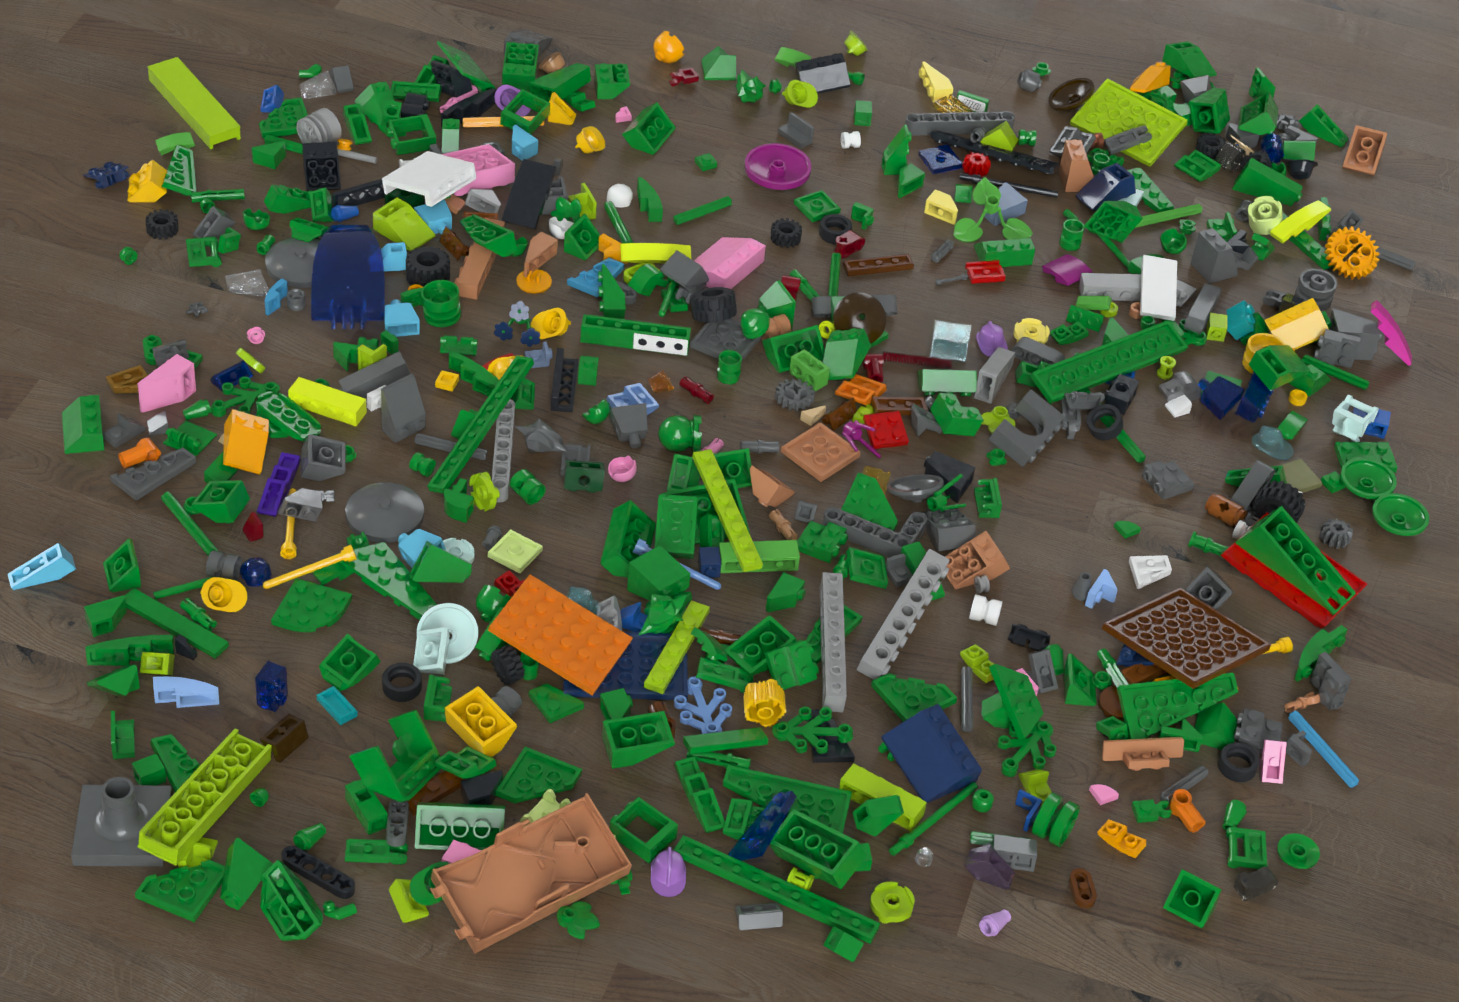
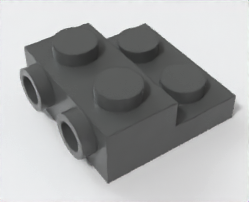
(1337, 348)
(1167, 479)
(1330, 681)
(1256, 729)

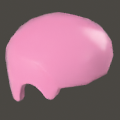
(622, 469)

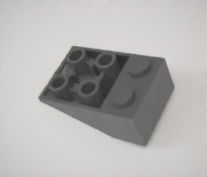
(948, 529)

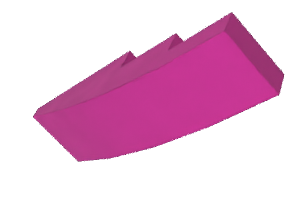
(1393, 335)

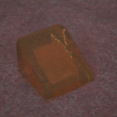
(661, 382)

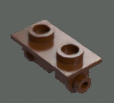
(453, 244)
(840, 414)

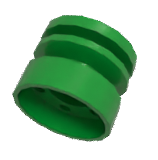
(441, 303)

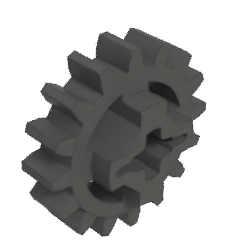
(794, 394)

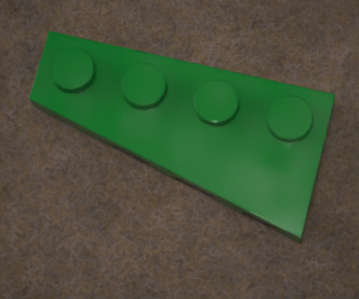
(851, 621)
(174, 759)

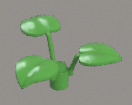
(989, 195)

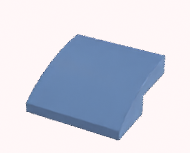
(633, 395)

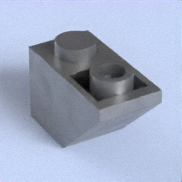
(302, 504)

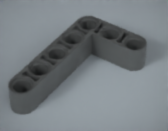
(875, 536)

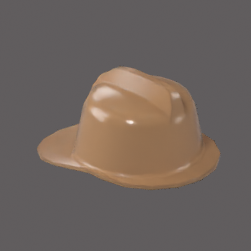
(552, 63)

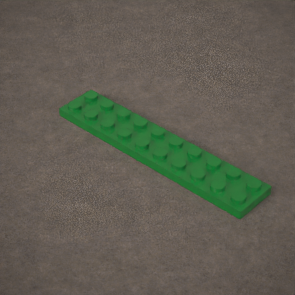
(1108, 361)

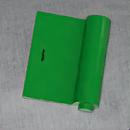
(467, 67)

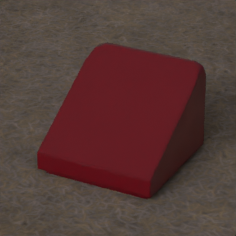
(253, 527)

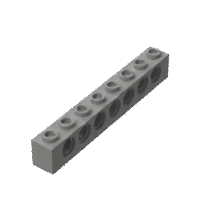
(919, 590)
(832, 642)

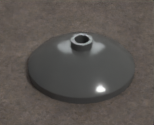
(915, 487)

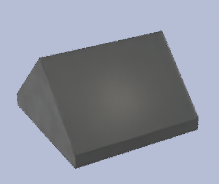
(684, 270)

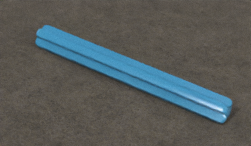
(1324, 749)

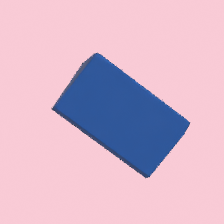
(271, 99)

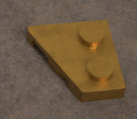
(126, 380)

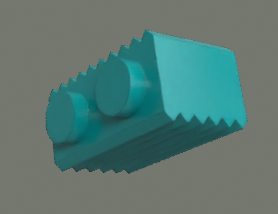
(1240, 319)

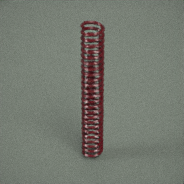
(914, 359)

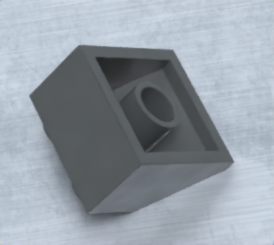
(322, 458)

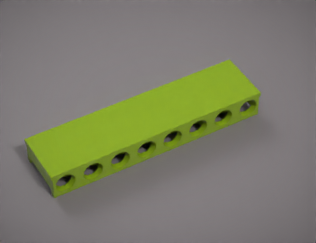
(193, 102)
(204, 798)

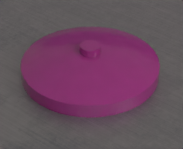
(777, 166)

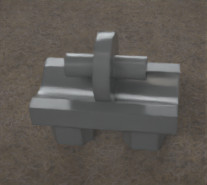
(167, 351)

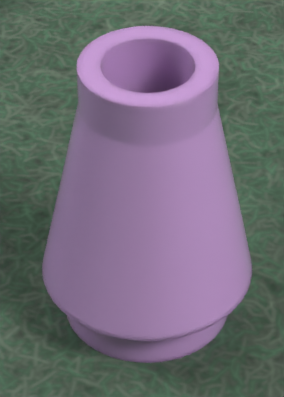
(993, 923)

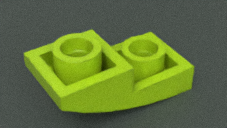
(979, 662)

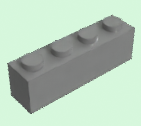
(1117, 286)

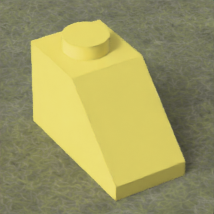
(941, 206)

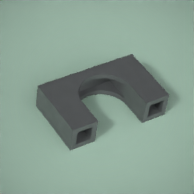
(1022, 446)

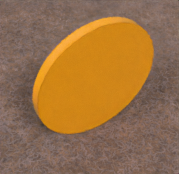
(535, 282)

